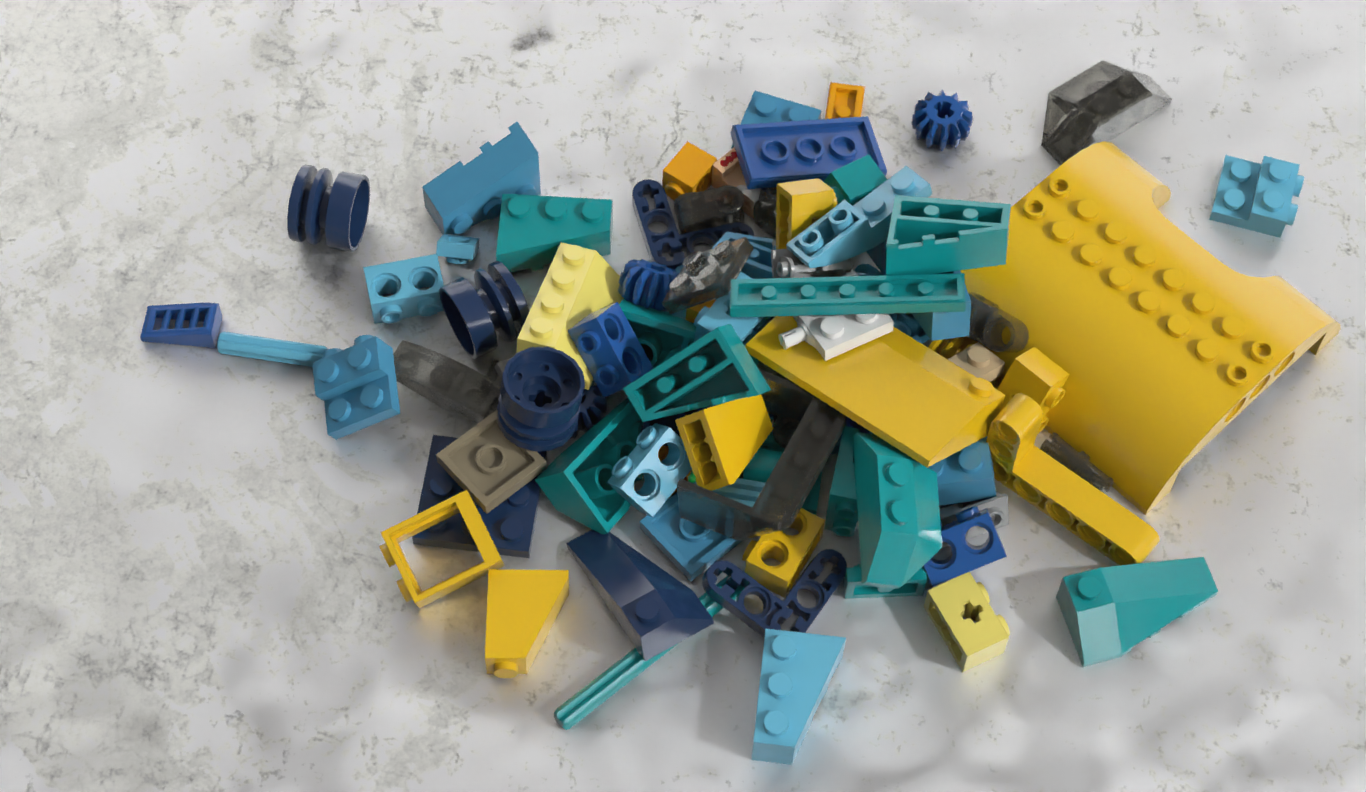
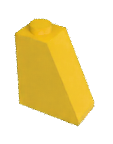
(724, 439)
(520, 616)

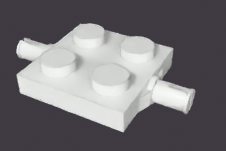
(837, 333)

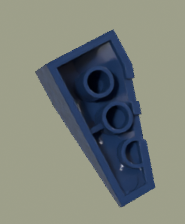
(642, 597)

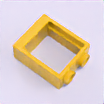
(394, 554)

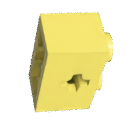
(967, 641)

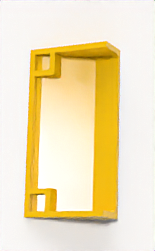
(890, 389)

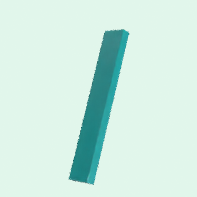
(847, 295)

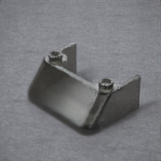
(808, 434)

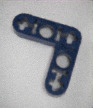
(670, 240)
(774, 609)

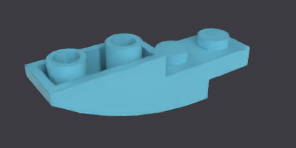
(856, 228)

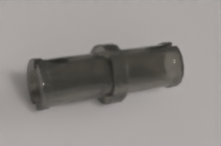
(1077, 462)

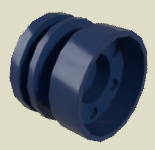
(328, 208)
(480, 311)
(540, 398)

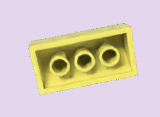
(572, 289)

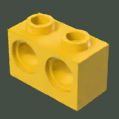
(789, 550)

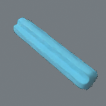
(269, 349)

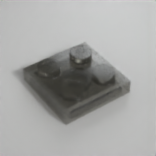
(707, 275)

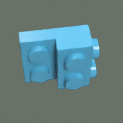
(1257, 194)

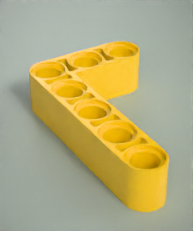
(1060, 491)

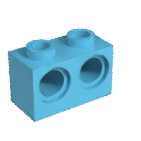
(404, 281)
(659, 476)

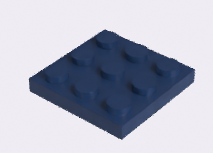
(508, 524)

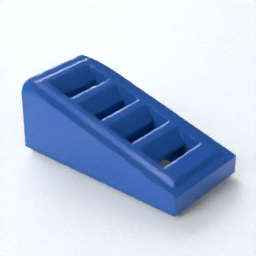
(193, 336)

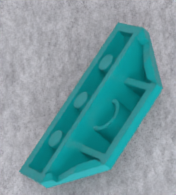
(895, 512)

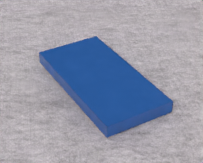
(802, 149)

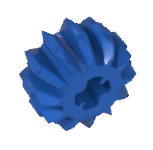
(942, 120)
(646, 283)

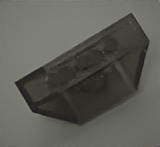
(1098, 108)

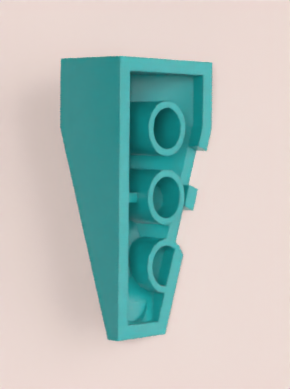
(1125, 604)

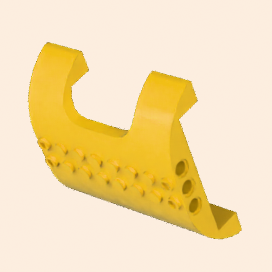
(1142, 320)

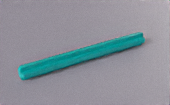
(618, 675)

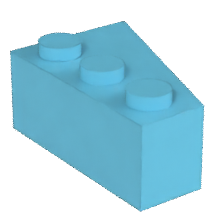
(791, 686)

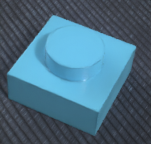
(457, 248)

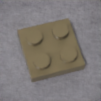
(489, 464)

